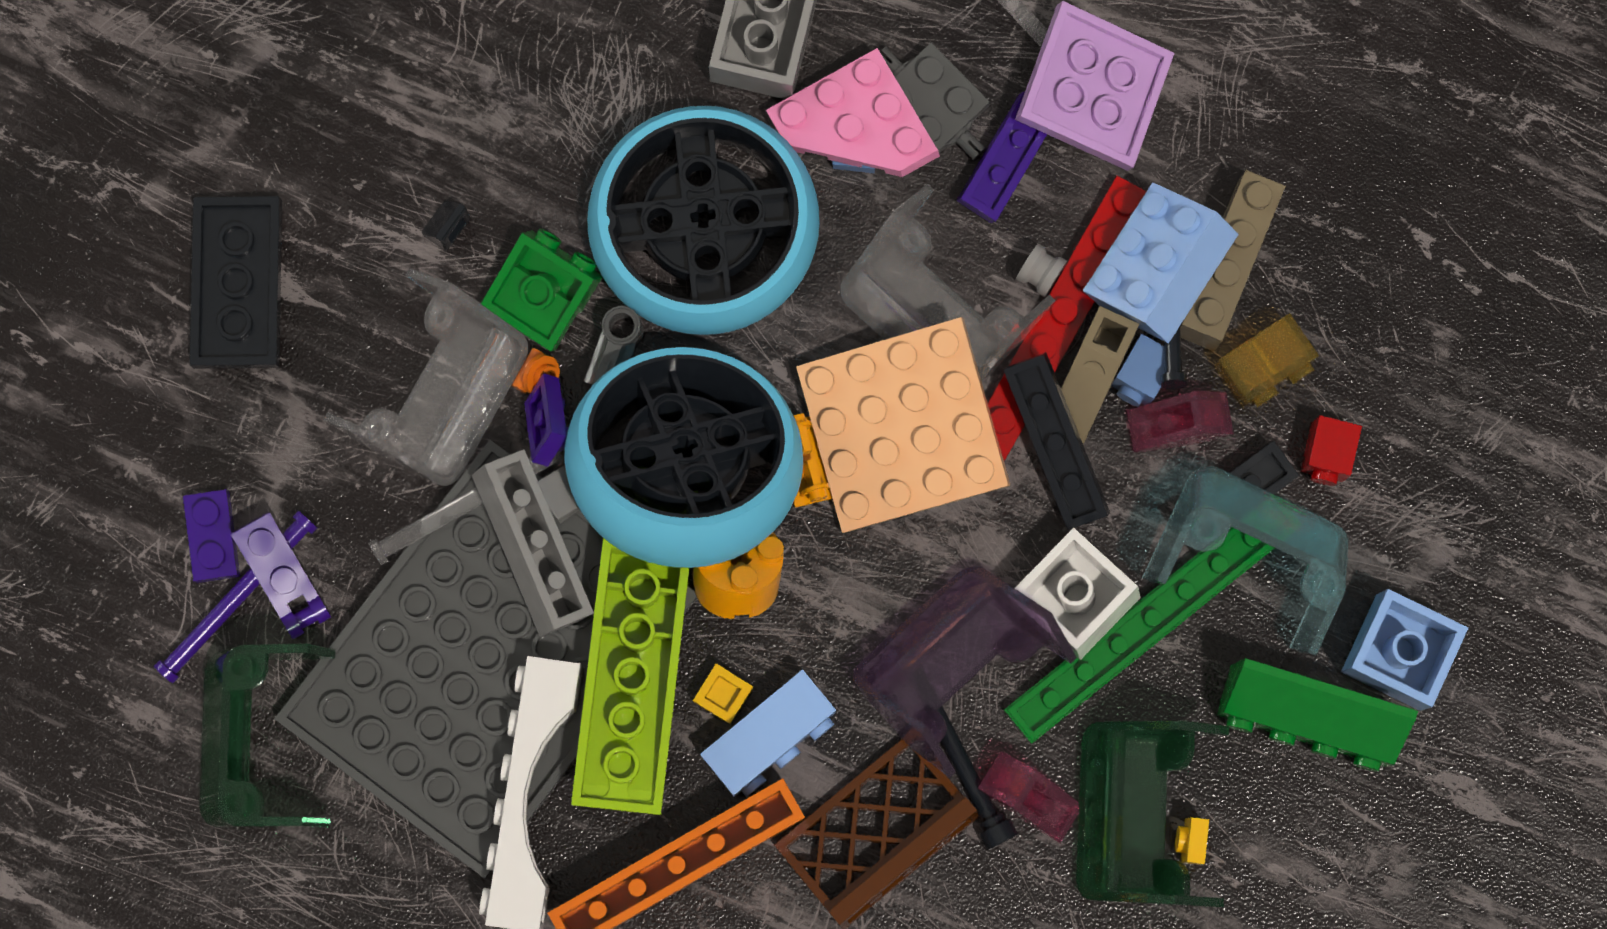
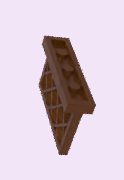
(901, 860)

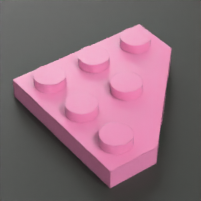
(857, 119)

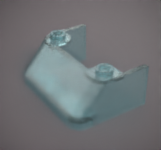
(1219, 500)

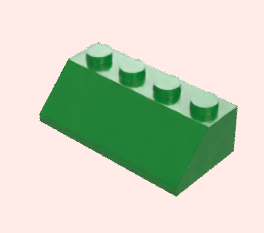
(1315, 714)

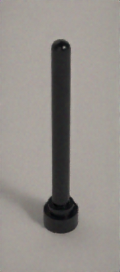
(994, 825)

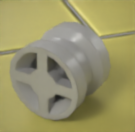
(1041, 270)

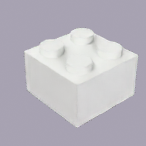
(1080, 591)

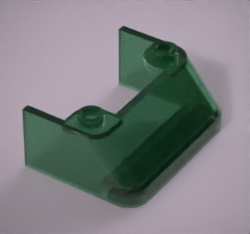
(225, 788)
(1126, 811)

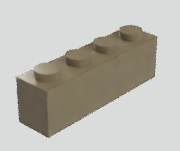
(1250, 216)

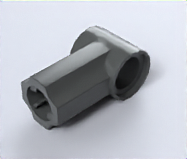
(613, 350)

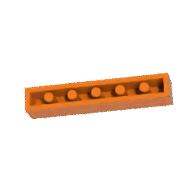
(681, 861)

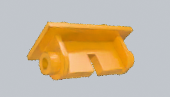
(814, 483)

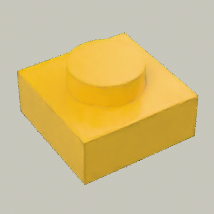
(723, 694)
(1192, 840)

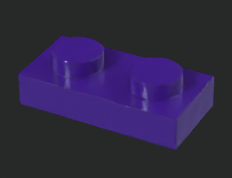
(546, 420)
(209, 537)

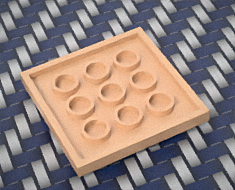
(903, 425)

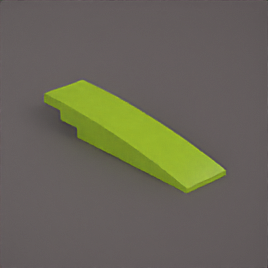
(630, 684)

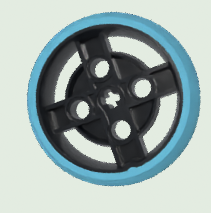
(780, 211)
(711, 405)

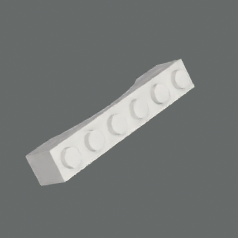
(517, 887)

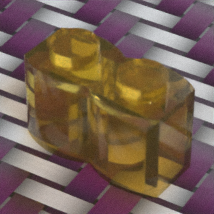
(1267, 361)

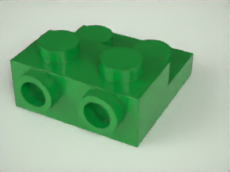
(542, 288)

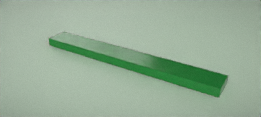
(1135, 633)

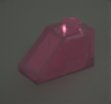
(1180, 421)
(1030, 796)

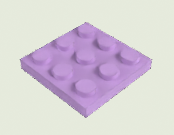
(1094, 86)

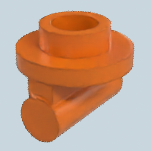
(532, 370)

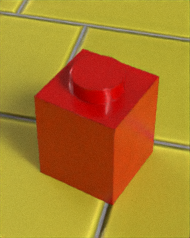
(1330, 450)

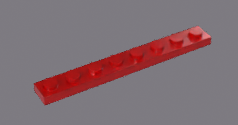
(1065, 316)

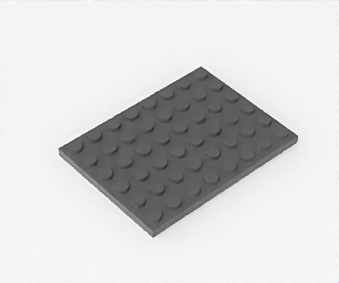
(430, 676)

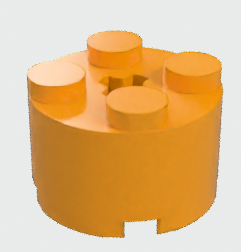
(743, 583)

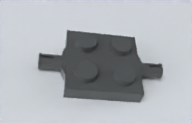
(941, 98)

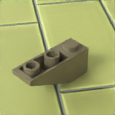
(1096, 366)

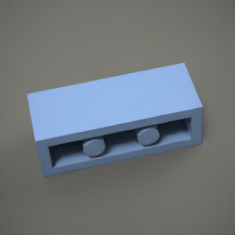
(770, 735)

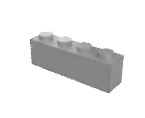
(532, 543)

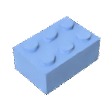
(1161, 261)

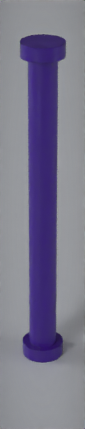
(225, 607)

